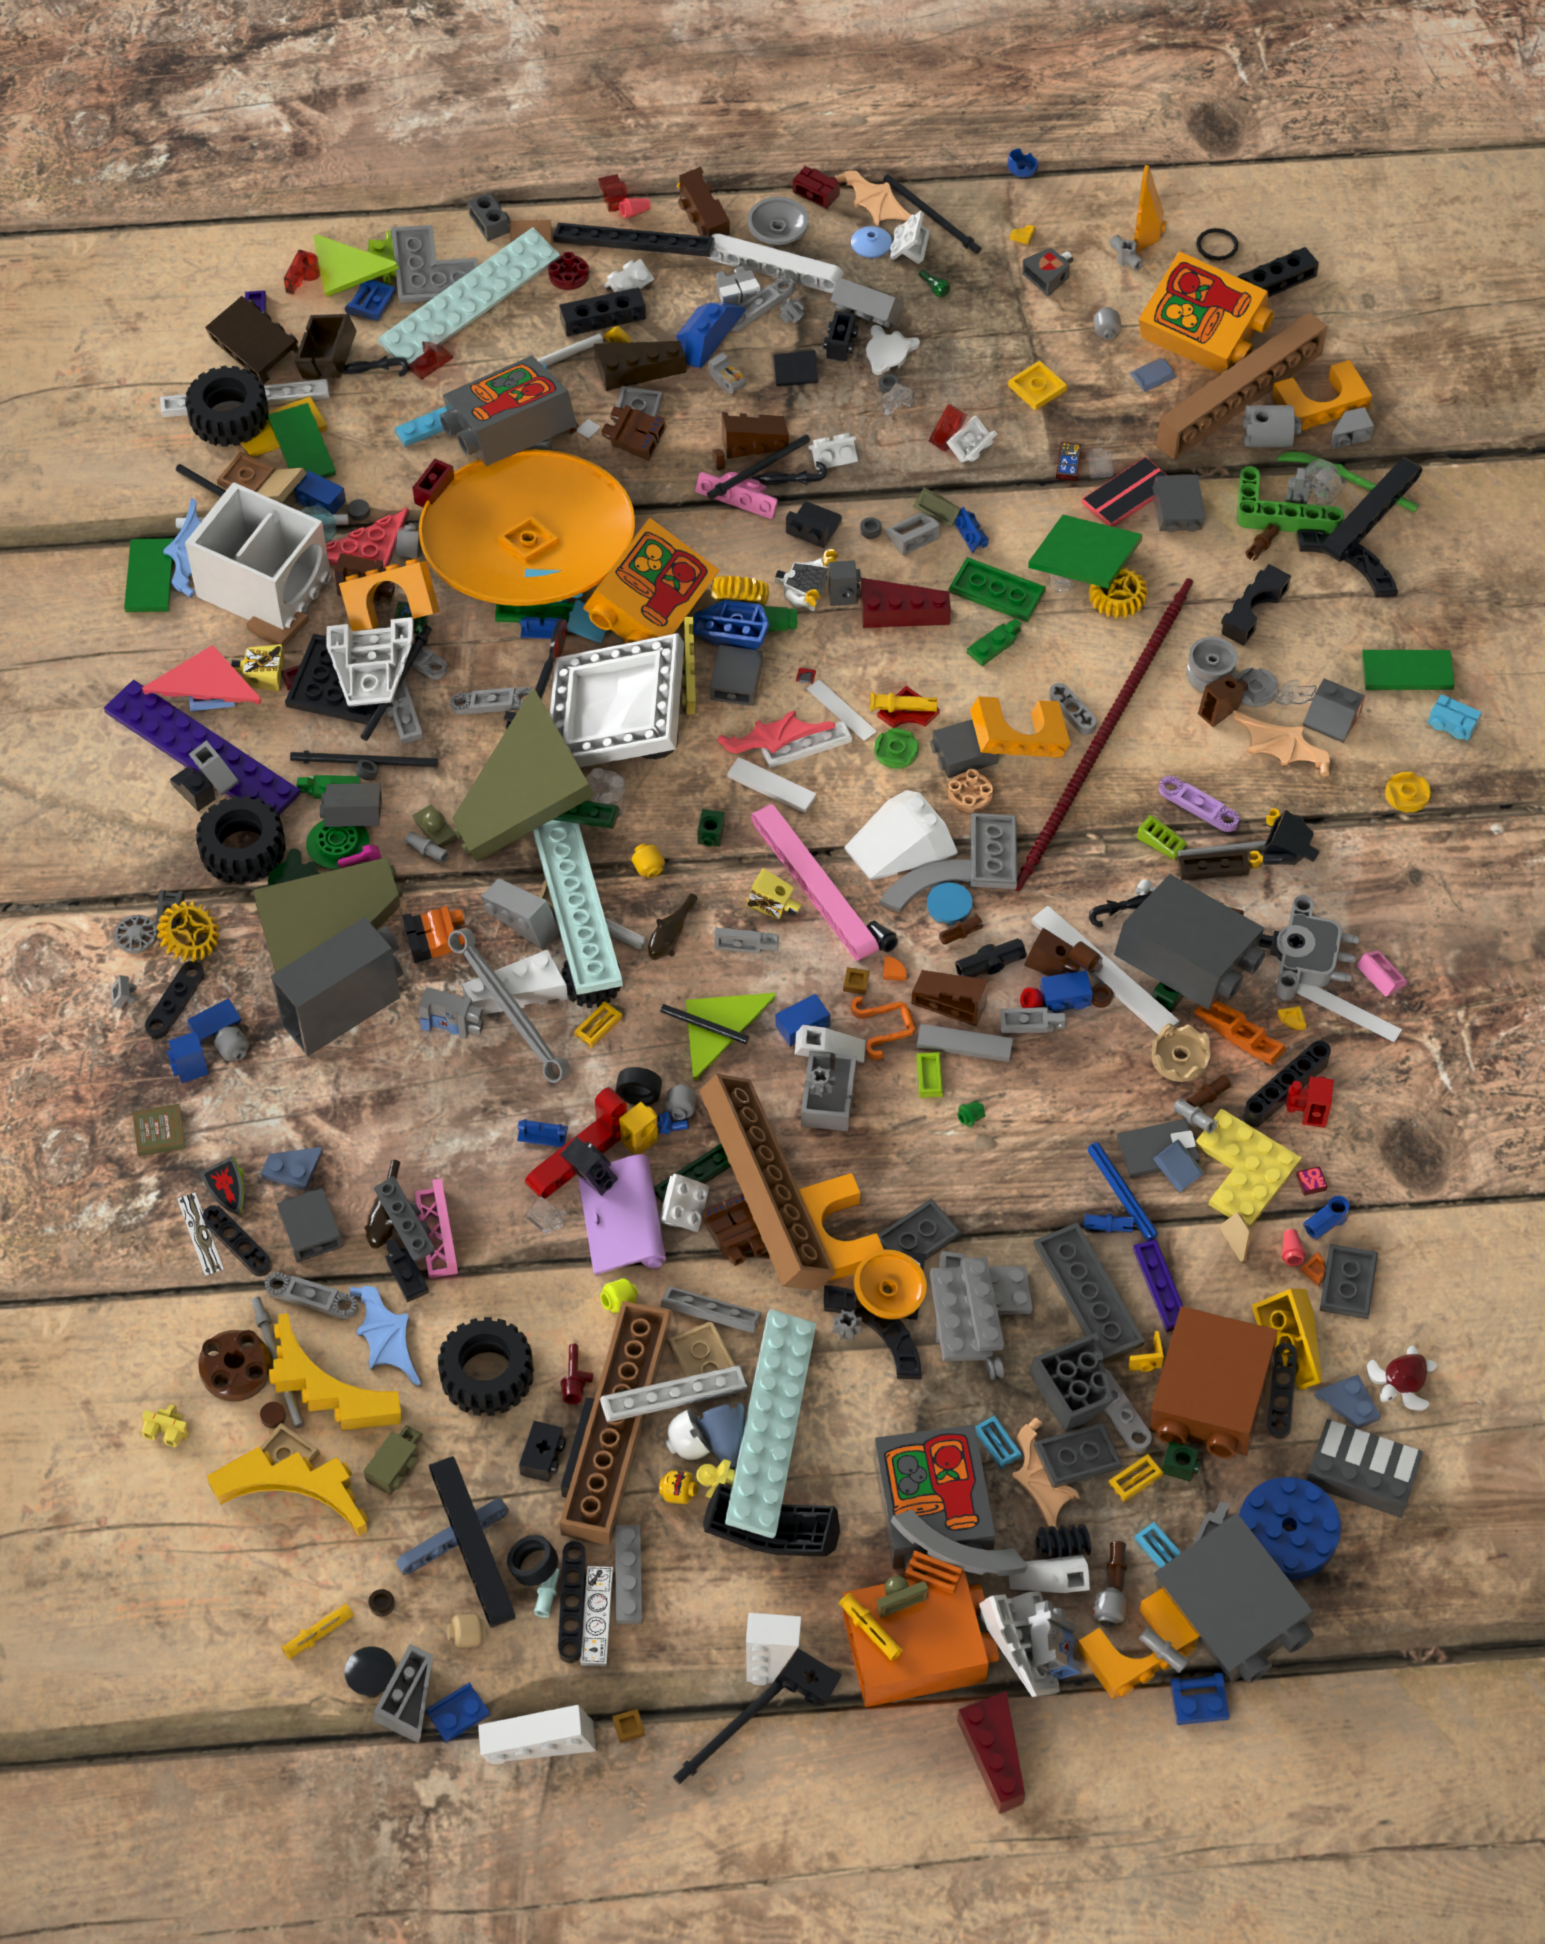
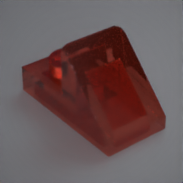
(430, 361)
(947, 426)

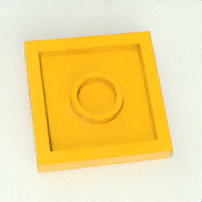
(1037, 385)

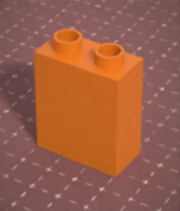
(937, 1640)

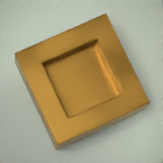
(856, 980)
(628, 1726)

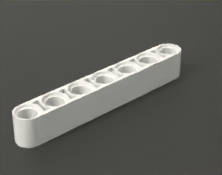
(775, 263)

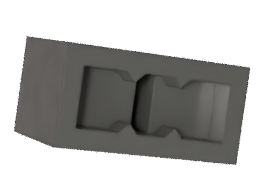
(488, 216)

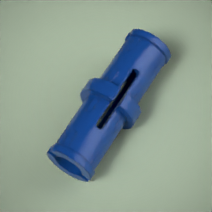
(1108, 1223)

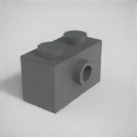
(843, 583)

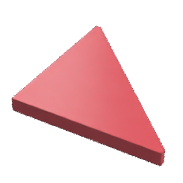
(372, 542)
(204, 678)

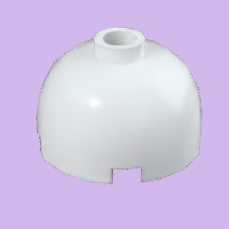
(687, 1437)

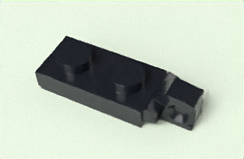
(405, 1272)

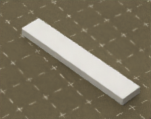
(673, 1393)

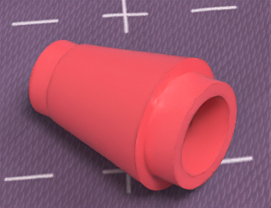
(633, 206)
(1292, 1249)

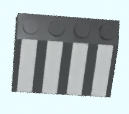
(1364, 1468)

